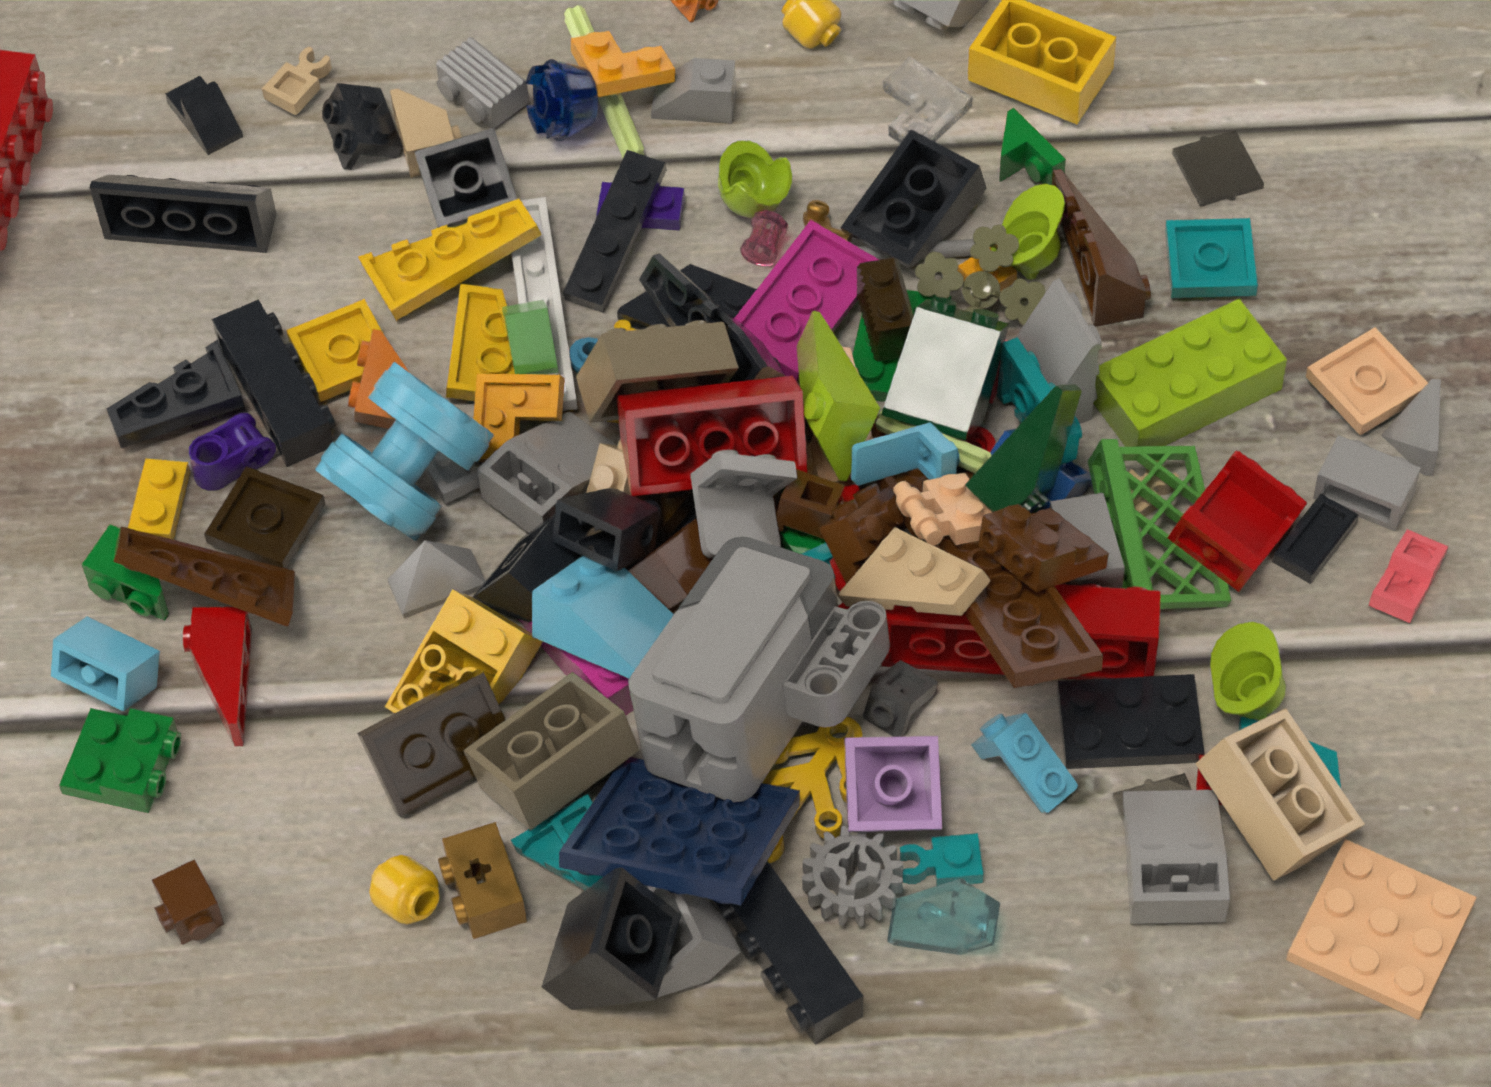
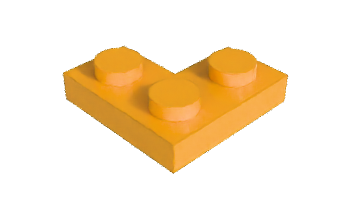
(619, 71)
(508, 398)

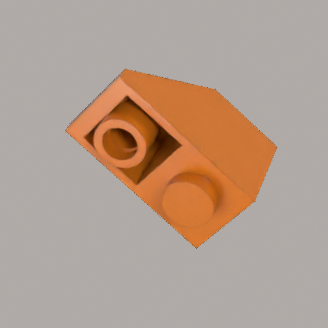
(375, 358)

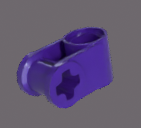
(229, 452)

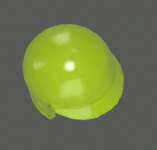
(751, 179)

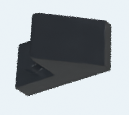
(205, 114)

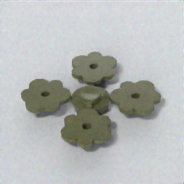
(981, 287)

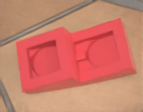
(1408, 576)

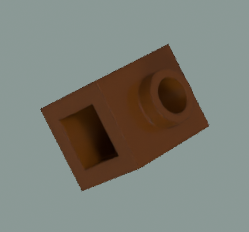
(187, 903)

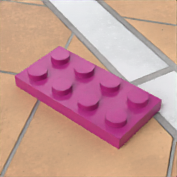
(810, 276)

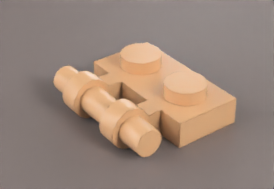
(942, 509)

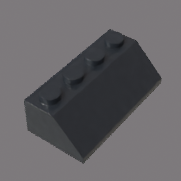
(184, 212)

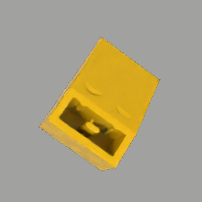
(461, 641)

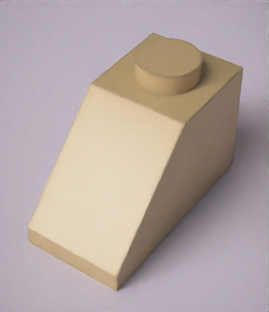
(420, 126)

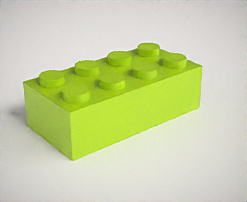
(1189, 377)

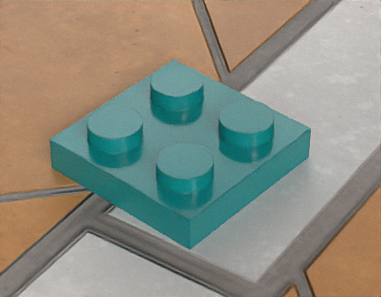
(1211, 258)

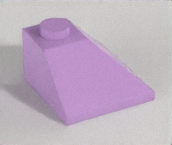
(893, 784)

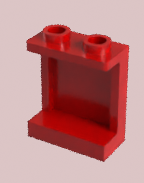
(1237, 520)

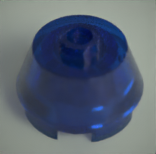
(562, 99)

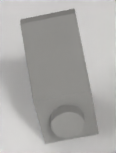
(701, 93)

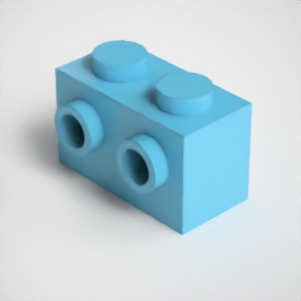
(105, 663)

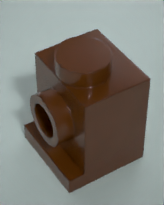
(808, 503)

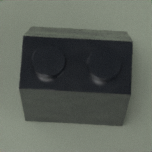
(611, 945)

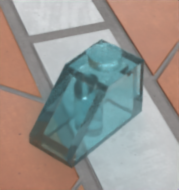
(945, 919)

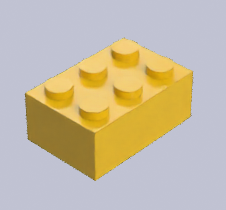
(1041, 58)

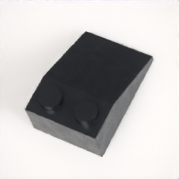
(916, 200)

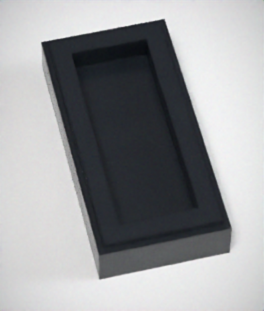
(1315, 538)

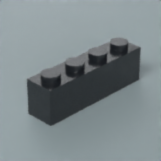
(274, 383)
(793, 958)

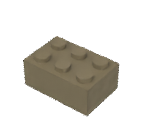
(653, 361)
(551, 750)

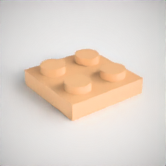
(1366, 380)

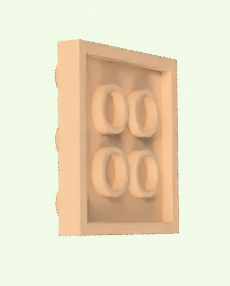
(1381, 929)

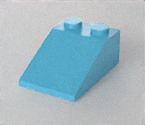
(598, 615)

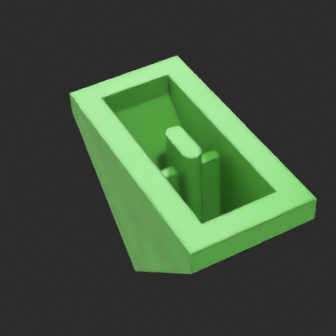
(530, 338)

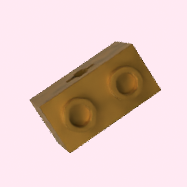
(476, 857)

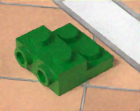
(122, 758)

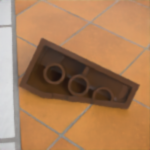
(1102, 263)

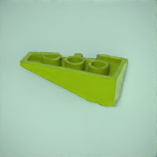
(834, 395)

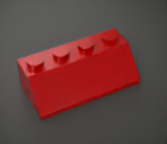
(680, 429)

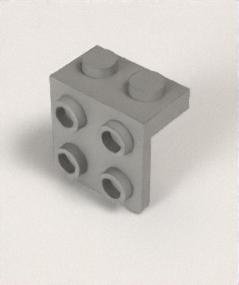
(736, 498)

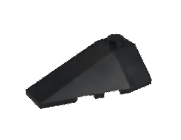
(685, 302)

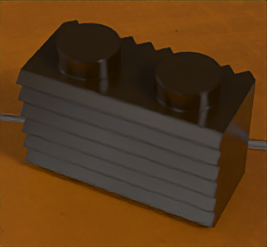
(884, 307)

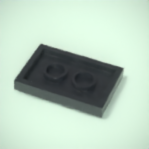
(1130, 721)

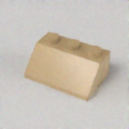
(1279, 793)

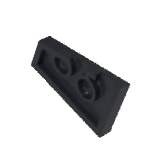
(185, 398)

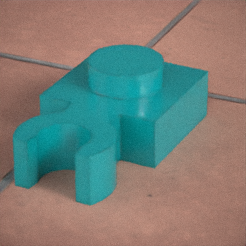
(948, 860)

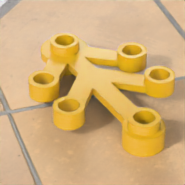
(811, 776)

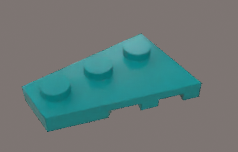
(1026, 387)

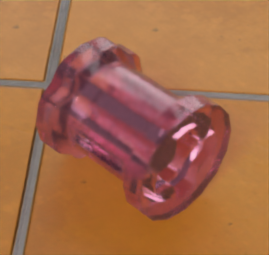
(764, 238)

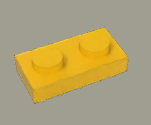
(160, 497)

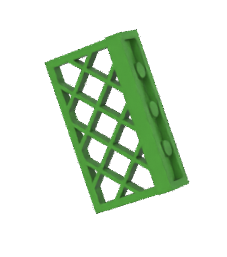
(1112, 479)

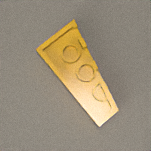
(429, 267)

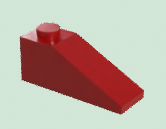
(221, 654)

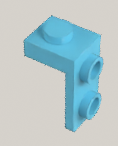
(903, 451)
(1028, 758)

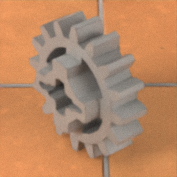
(868, 888)

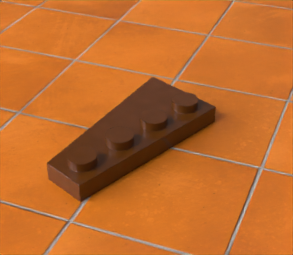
(214, 574)

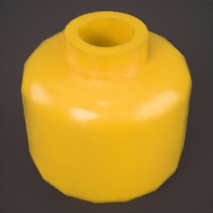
(812, 21)
(404, 889)

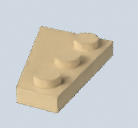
(915, 575)

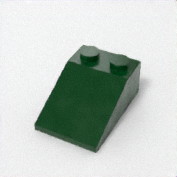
(1030, 458)

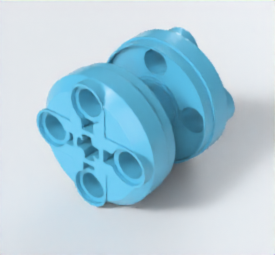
(388, 475)

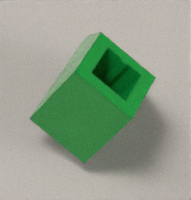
(112, 580)

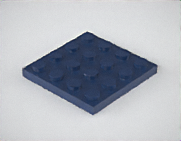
(679, 835)

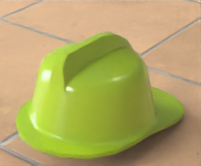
(1034, 222)
(1247, 671)

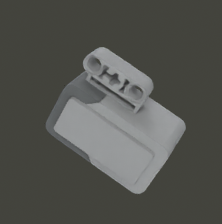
(749, 663)

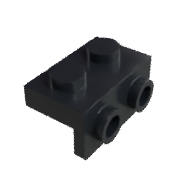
(360, 124)

